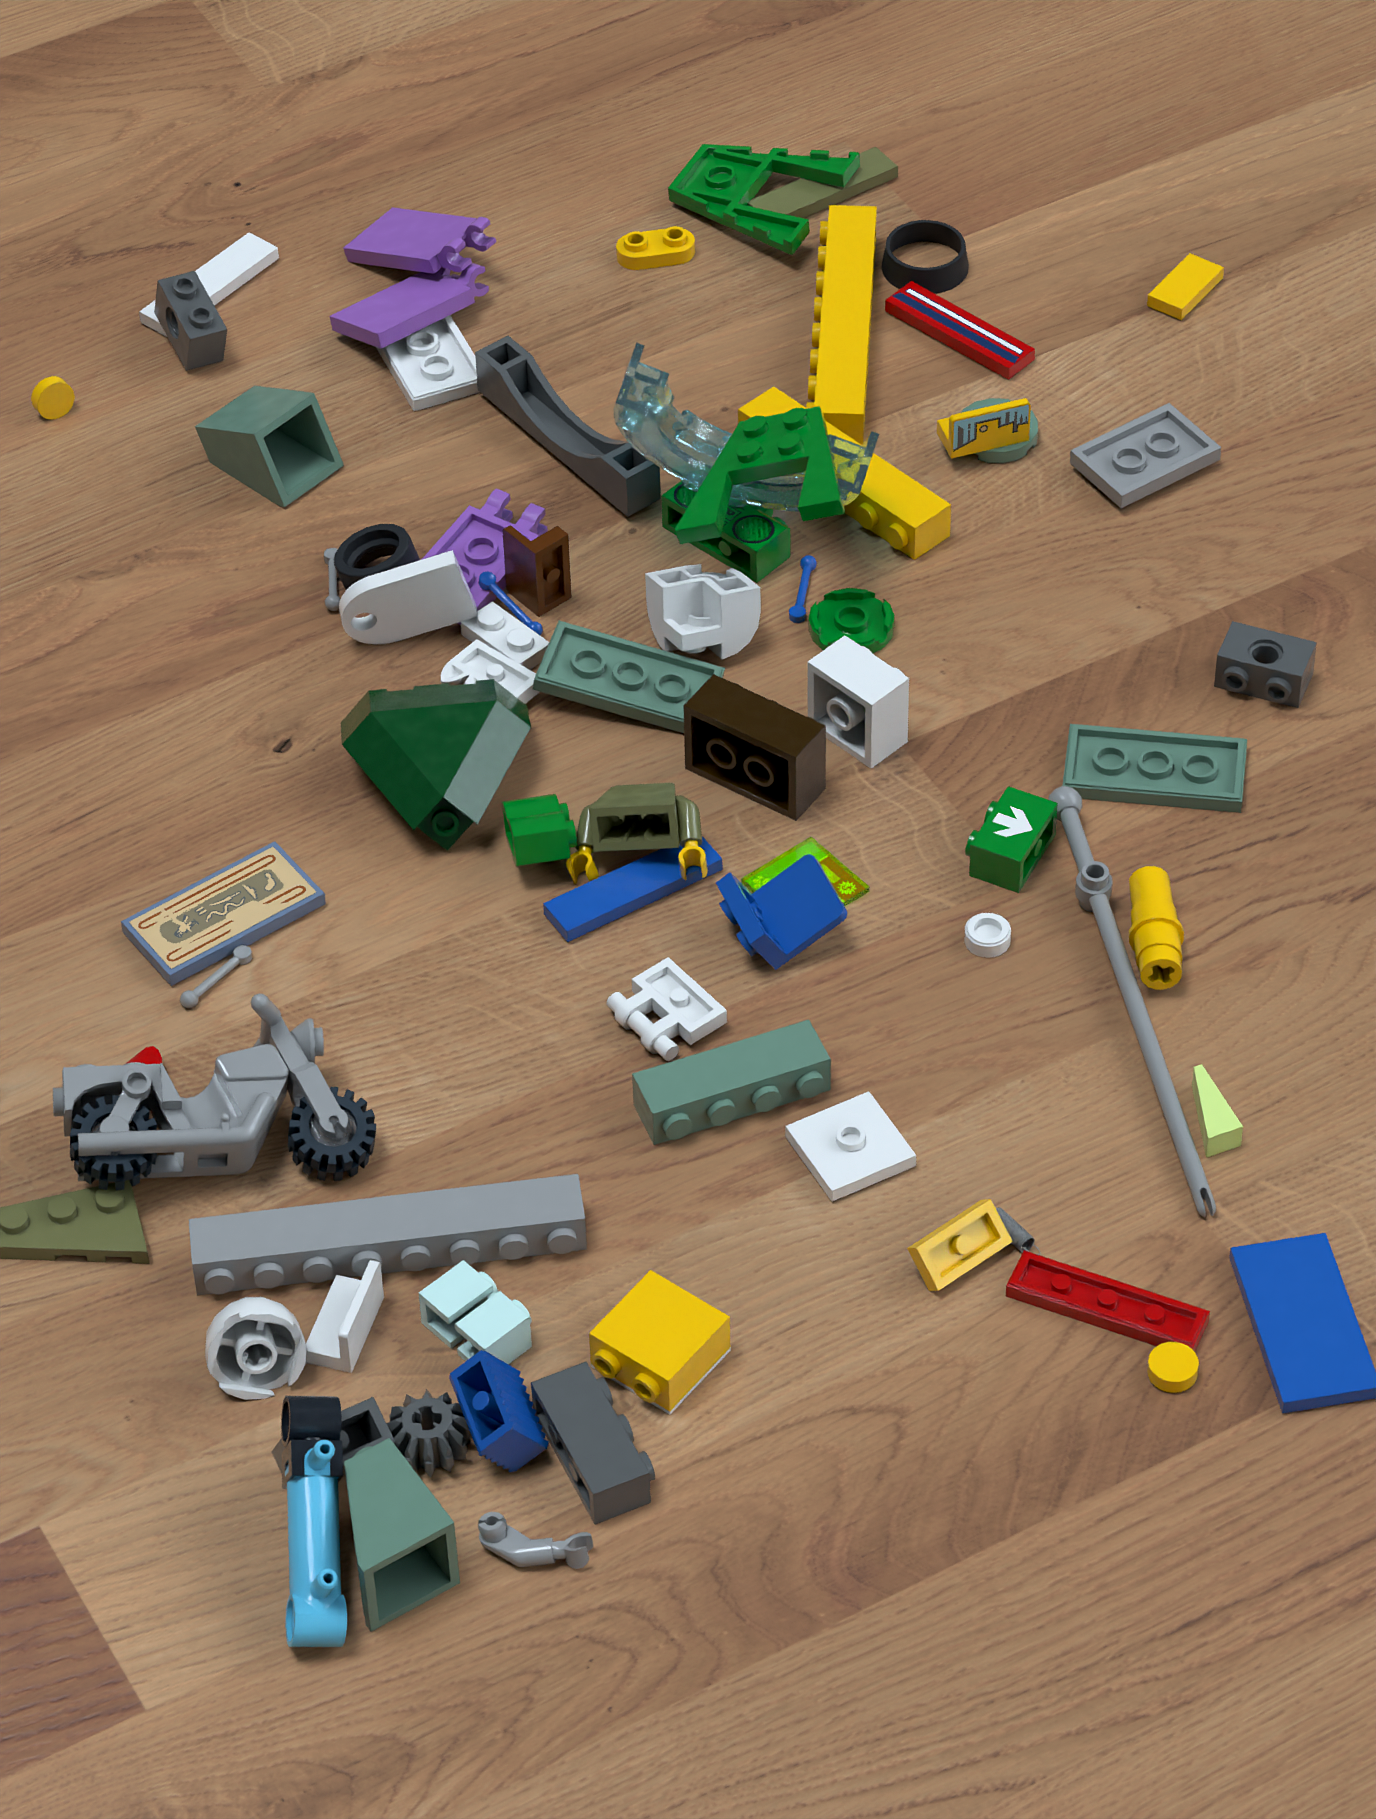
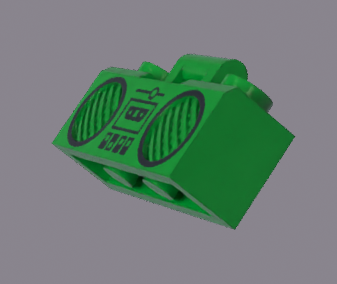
(749, 539)

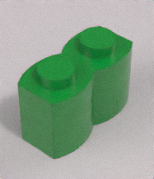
(538, 829)

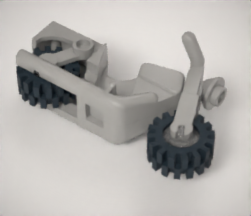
(224, 1124)

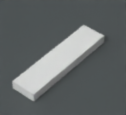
(225, 272)

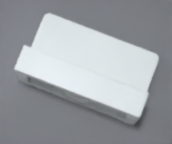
(346, 1320)

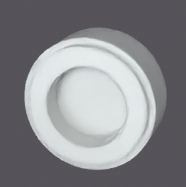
(987, 935)

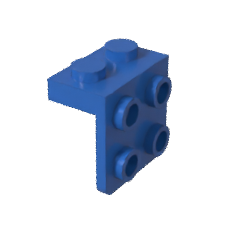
(784, 912)

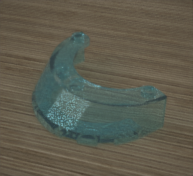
(690, 445)

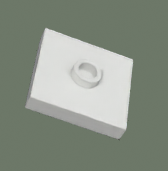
(850, 1146)

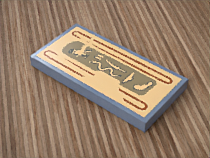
(223, 913)

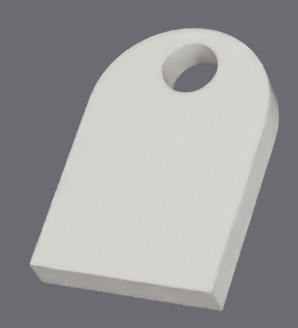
(407, 601)

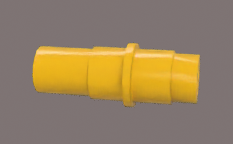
(1155, 929)

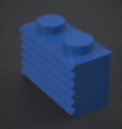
(498, 1411)

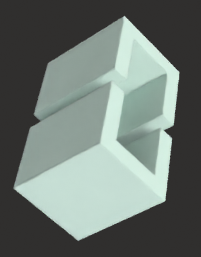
(471, 1308)

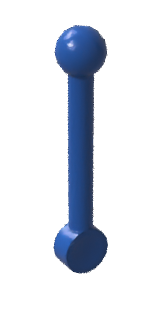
(487, 581)
(798, 612)

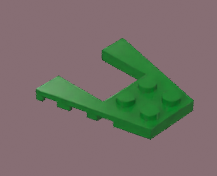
(726, 177)
(765, 450)

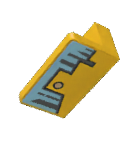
(985, 428)

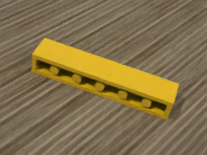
(889, 500)

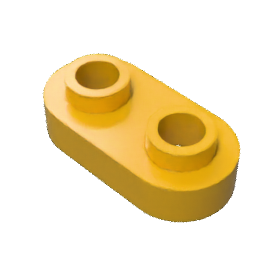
(655, 248)

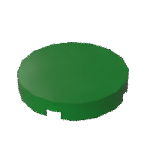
(852, 614)

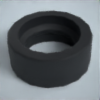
(370, 545)

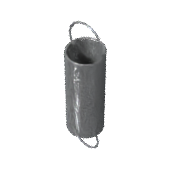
(1021, 1238)

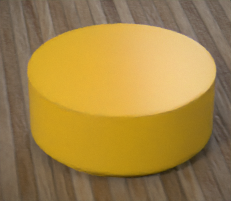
(52, 397)
(1173, 1367)

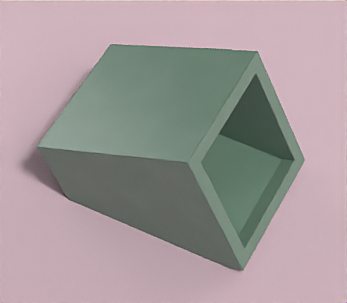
(272, 442)
(399, 1535)

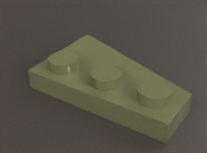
(75, 1223)

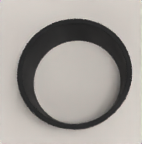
(934, 279)

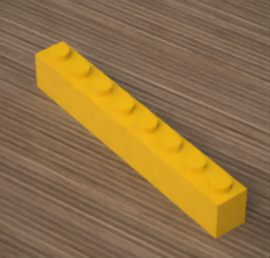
(843, 317)

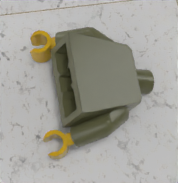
(637, 820)

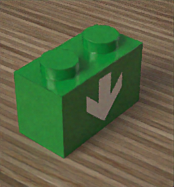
(1012, 839)

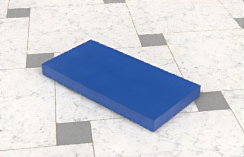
(1304, 1322)

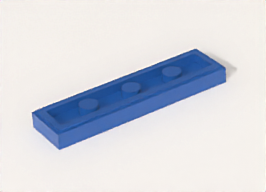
(624, 891)

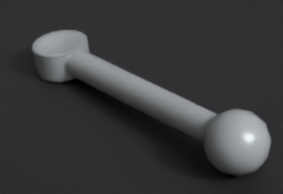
(332, 601)
(242, 956)

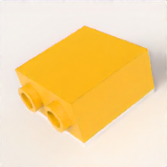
(659, 1342)

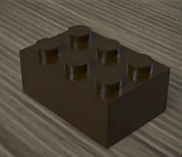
(755, 747)

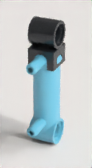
(311, 1475)

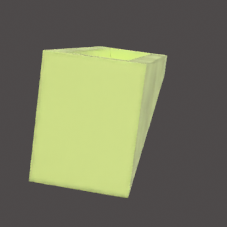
(1217, 1121)

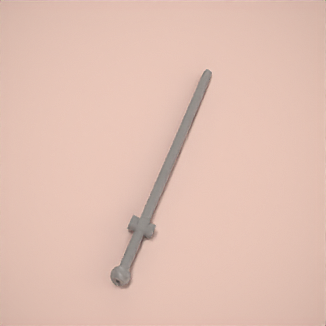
(1093, 891)

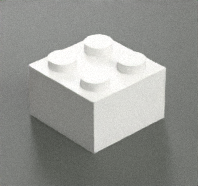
(859, 701)

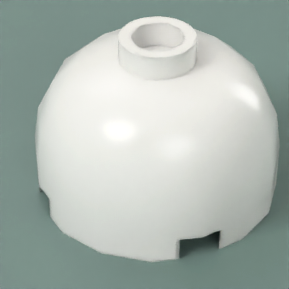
(254, 1348)

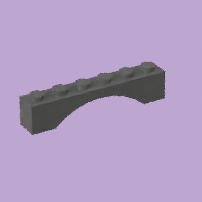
(519, 388)

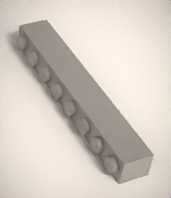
(396, 1230)

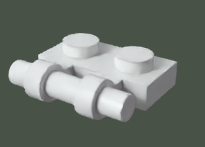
(676, 999)

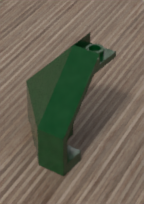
(437, 750)

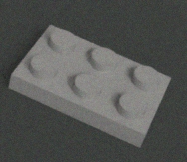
(1145, 455)

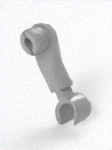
(527, 1552)

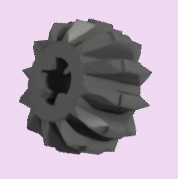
(430, 1432)

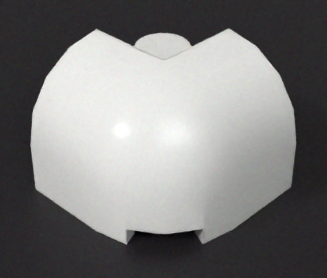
(702, 609)

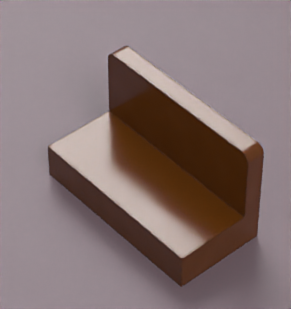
(537, 569)

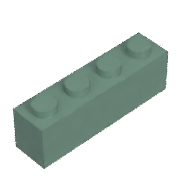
(731, 1082)

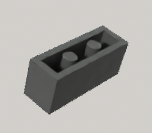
(592, 1442)

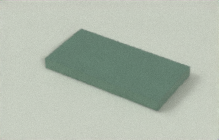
(620, 675)
(1156, 767)

